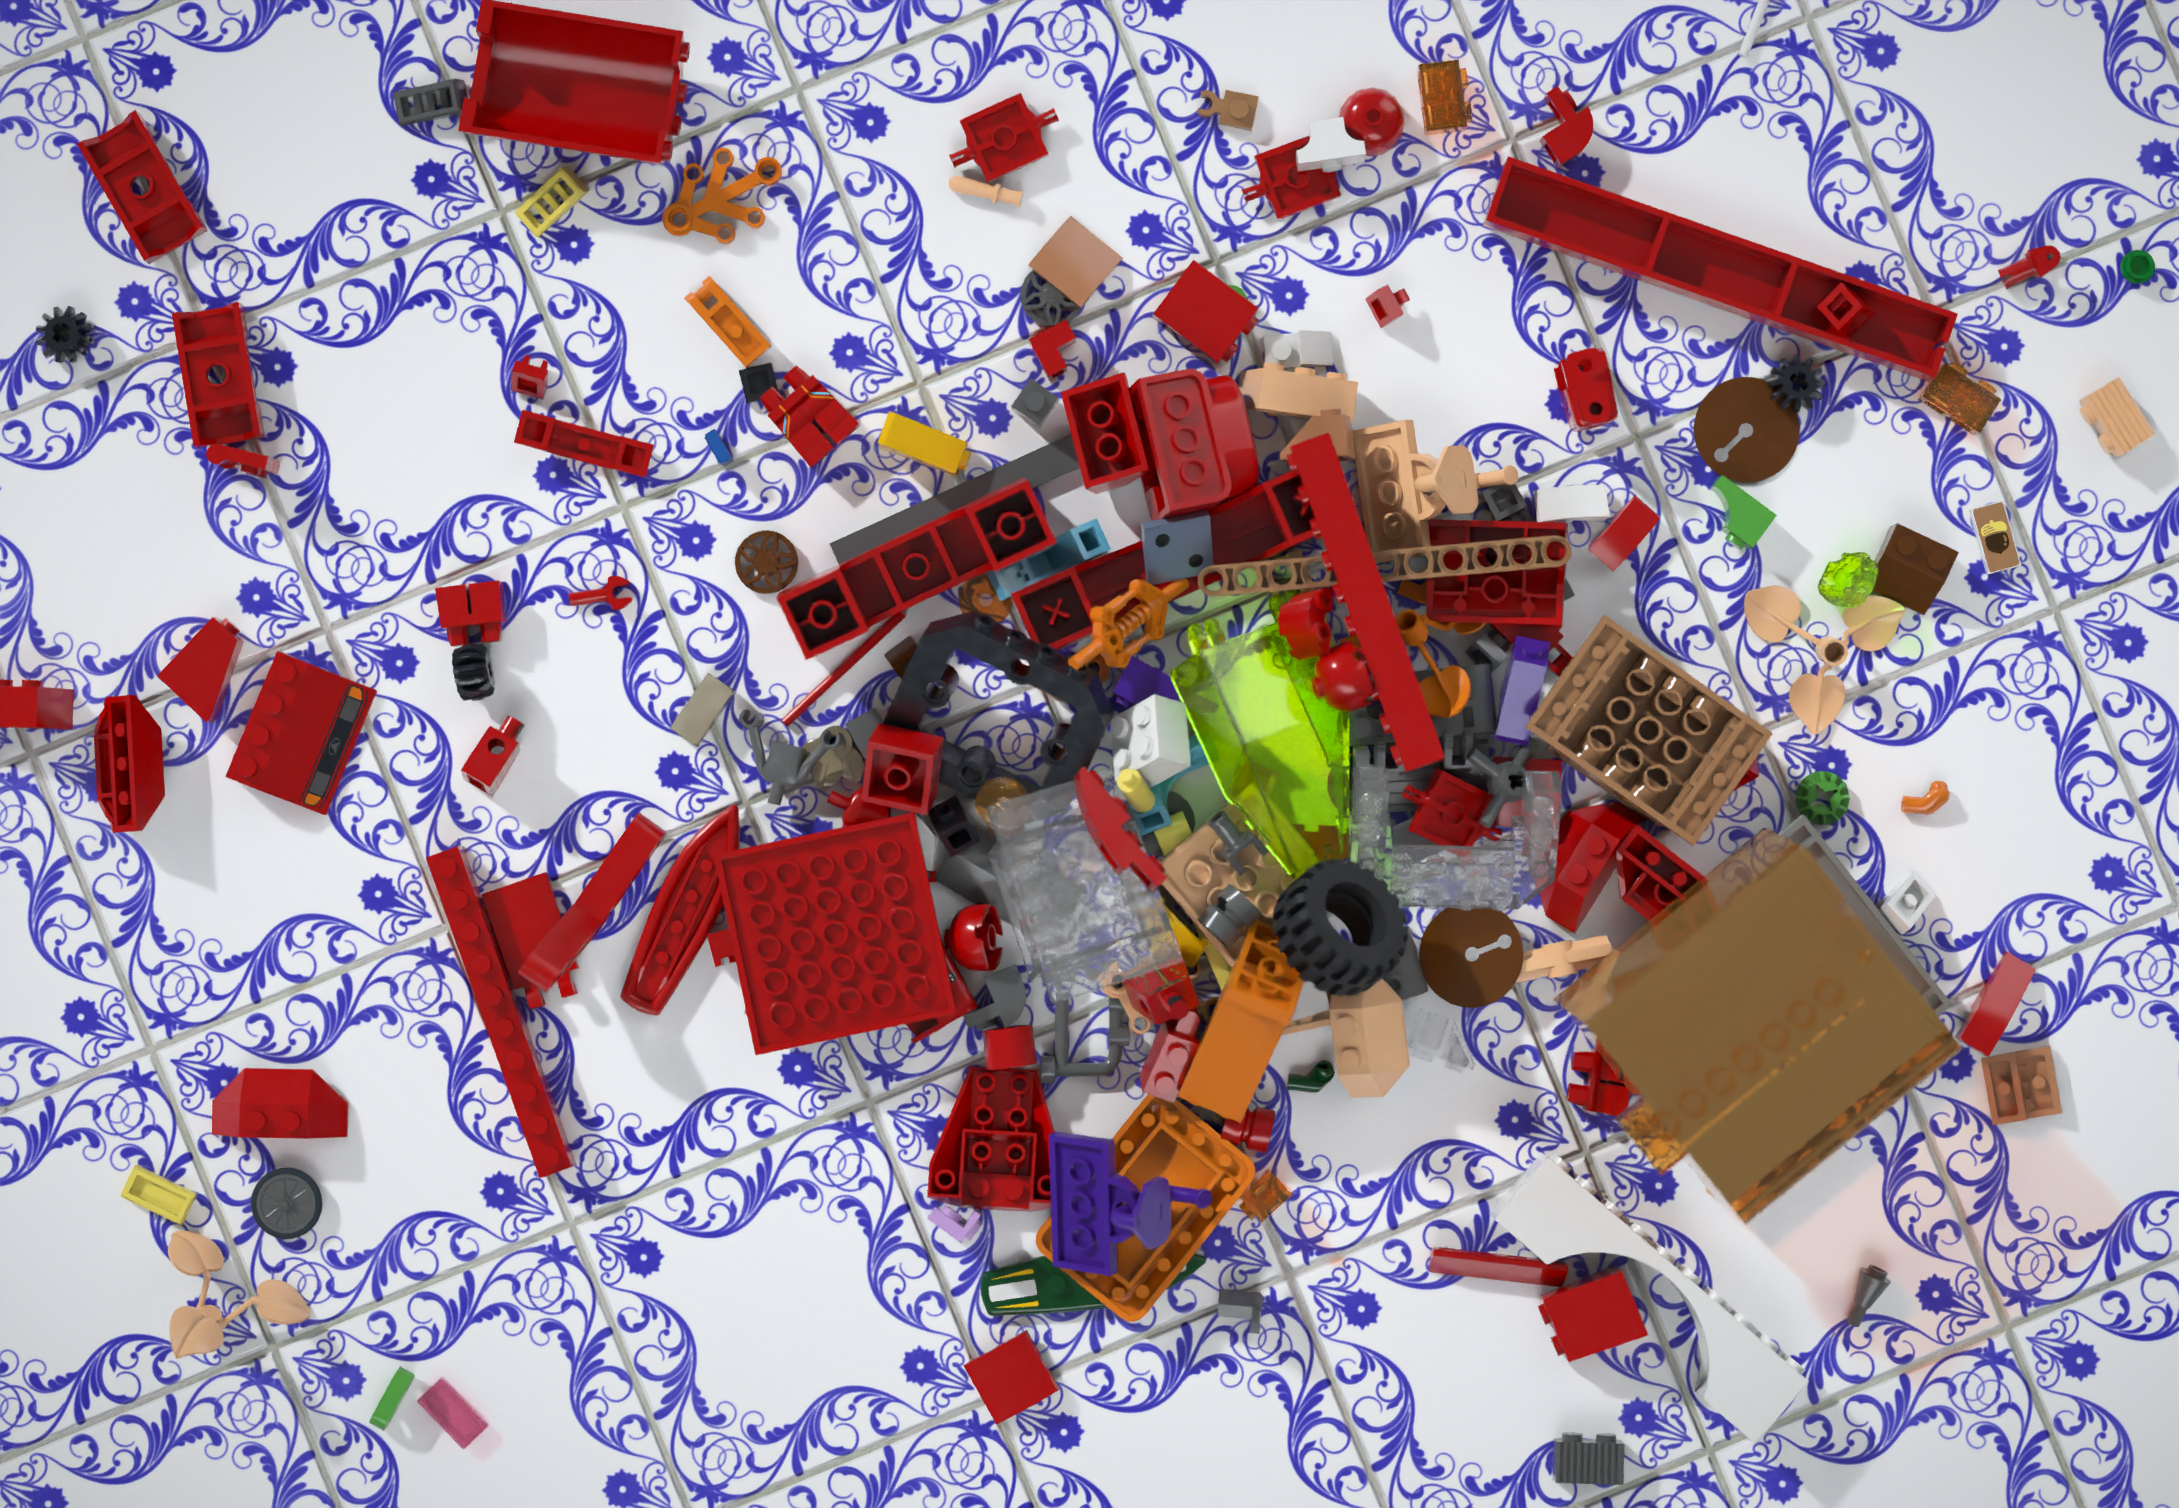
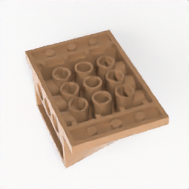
(1647, 731)

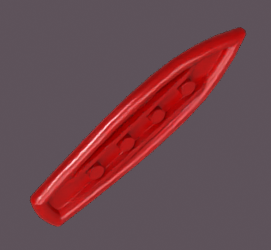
(680, 916)

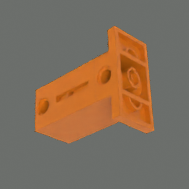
(1243, 1027)

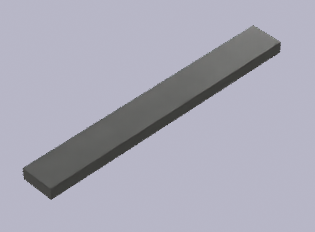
(1037, 467)

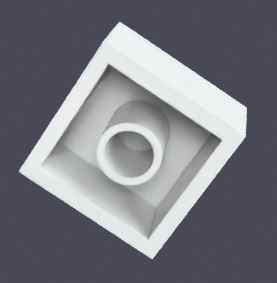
(1151, 739)

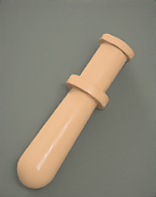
(975, 188)

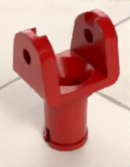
(2032, 265)

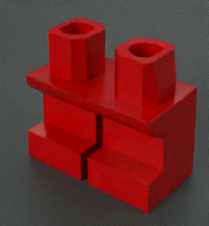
(486, 612)
(1597, 1095)

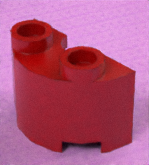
(1304, 623)

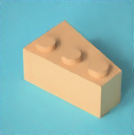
(1296, 392)

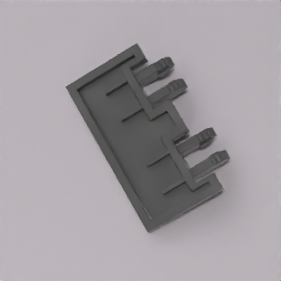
(1419, 778)

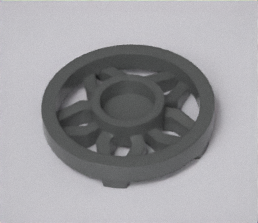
(1049, 298)

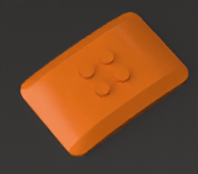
(1177, 1145)

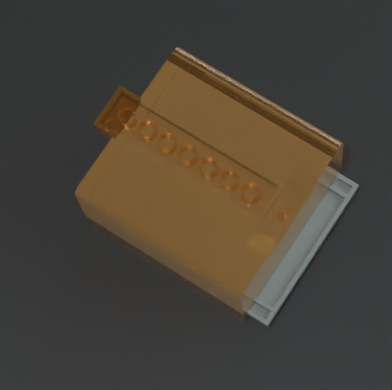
(1762, 1020)

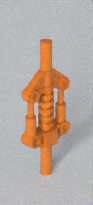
(1108, 635)

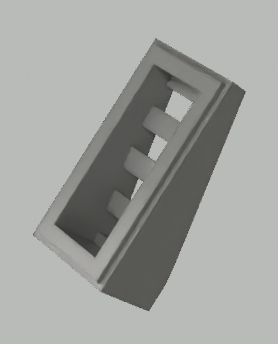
(458, 93)

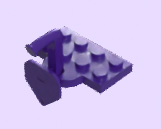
(1089, 1206)

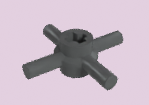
(1503, 780)

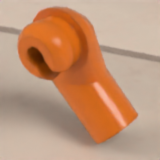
(1413, 591)
(1929, 803)

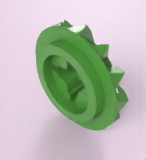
(1807, 793)

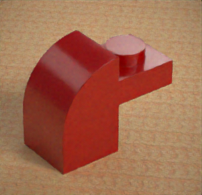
(1572, 134)

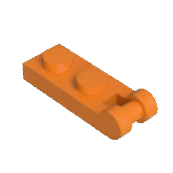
(729, 323)

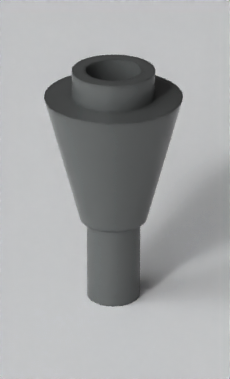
(1870, 1286)

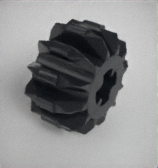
(76, 330)
(1807, 383)
(473, 672)

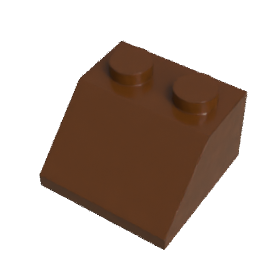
(1912, 568)

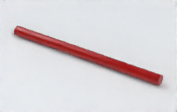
(843, 668)

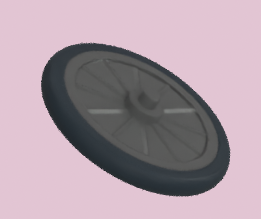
(286, 1203)

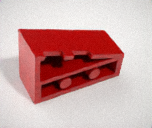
(35, 706)

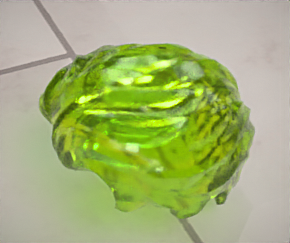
(1848, 580)

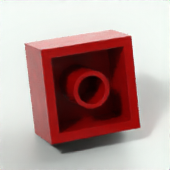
(902, 769)

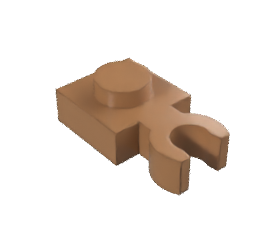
(1236, 109)

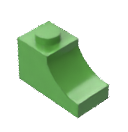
(1745, 515)

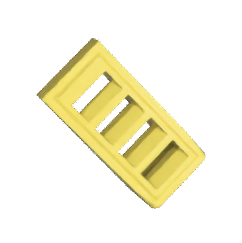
(572, 180)

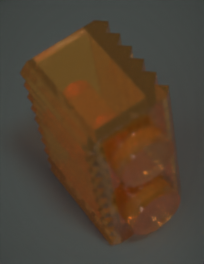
(1442, 97)
(1960, 398)

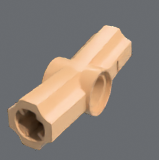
(1563, 958)

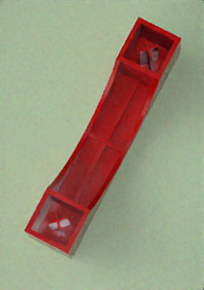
(1242, 530)

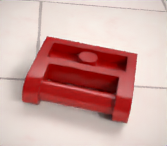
(250, 462)

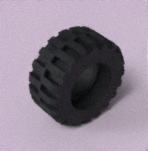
(1315, 945)

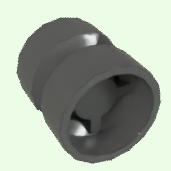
(1229, 916)

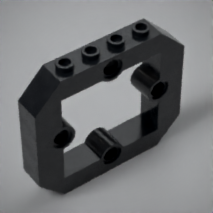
(1001, 648)

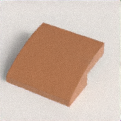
(1075, 262)
(2021, 1085)

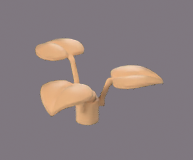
(1812, 697)
(200, 1328)

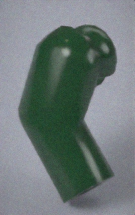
(1314, 1080)

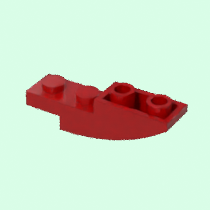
(1104, 821)

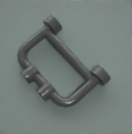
(1058, 1064)

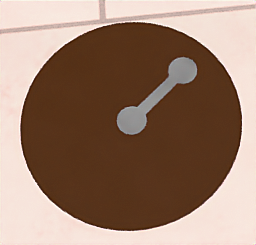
(1744, 431)
(1471, 956)

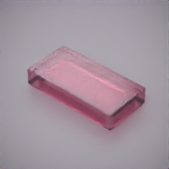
(452, 1413)

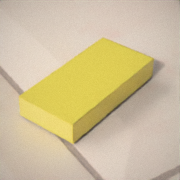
(158, 1194)

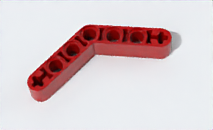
(594, 904)

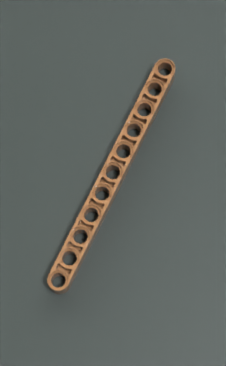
(1401, 569)

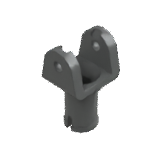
(1234, 840)

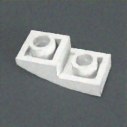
(1571, 503)

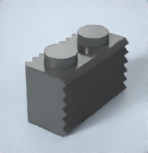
(1588, 1459)

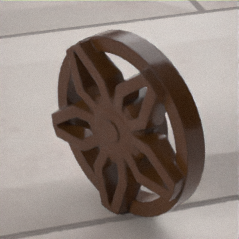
(766, 562)

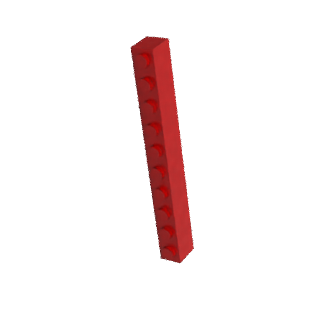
(1366, 601)
(501, 1011)

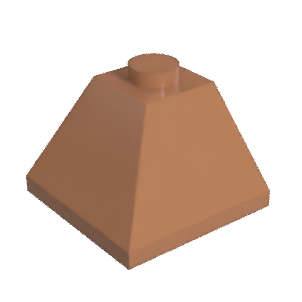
(1340, 431)

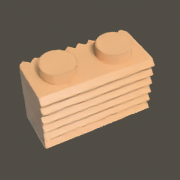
(2115, 418)

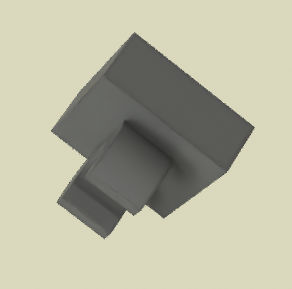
(1488, 652)

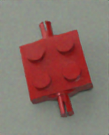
(1004, 138)
(1286, 187)
(1450, 811)

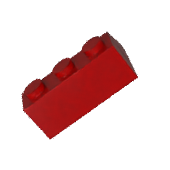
(1106, 433)

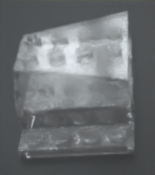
(1067, 904)

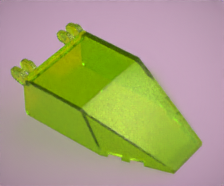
(1270, 739)

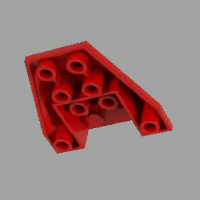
(995, 1144)

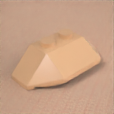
(1369, 1040)

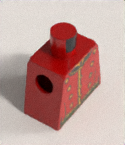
(488, 769)
(1163, 994)

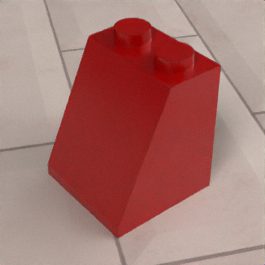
(1592, 1314)

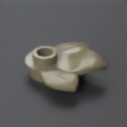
(836, 763)

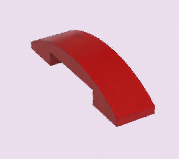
(583, 444)

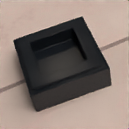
(757, 381)

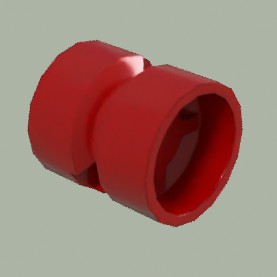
(1253, 1130)

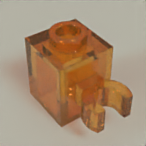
(1264, 1196)

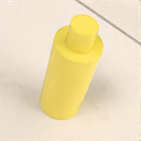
(1136, 790)

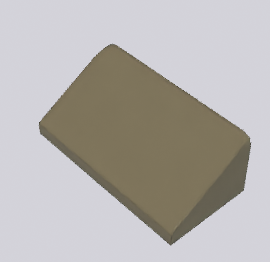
(702, 709)

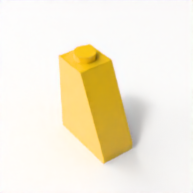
(923, 444)

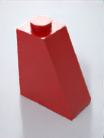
(205, 667)

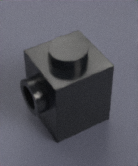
(953, 826)

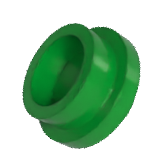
(2137, 266)

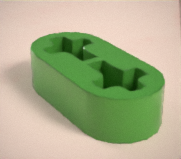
(392, 1398)

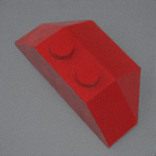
(128, 763)
(1585, 859)
(1651, 873)
(279, 1106)

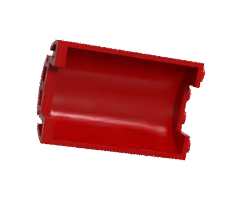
(576, 82)

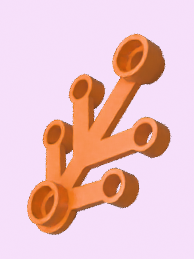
(717, 198)

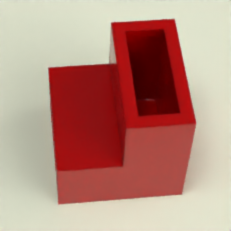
(1047, 347)

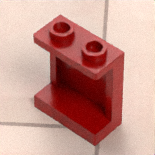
(1207, 313)

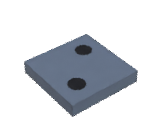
(1177, 547)

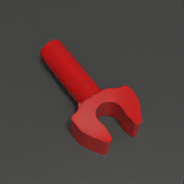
(603, 594)

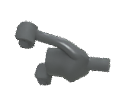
(785, 761)

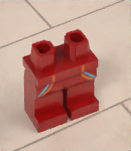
(801, 409)

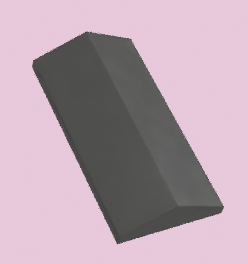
(973, 876)

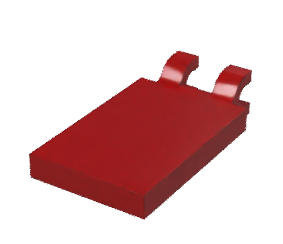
(521, 920)

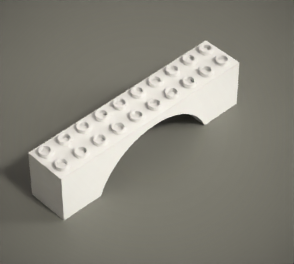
(1736, 1368)

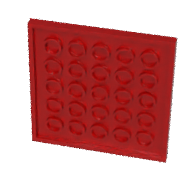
(835, 933)

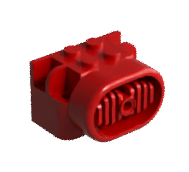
(1193, 441)

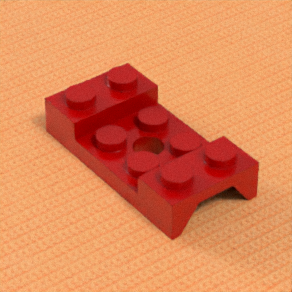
(162, 216)
(224, 410)

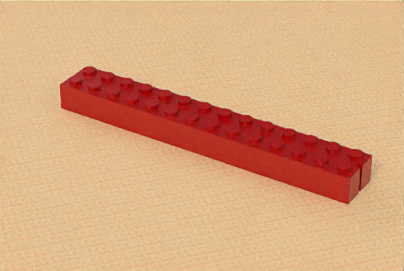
(1713, 267)

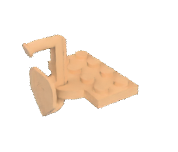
(1399, 484)

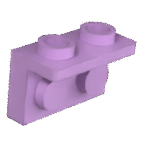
(949, 1219)

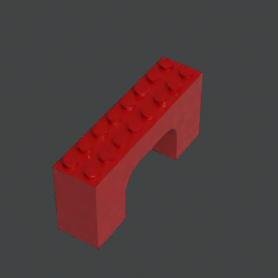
(915, 567)

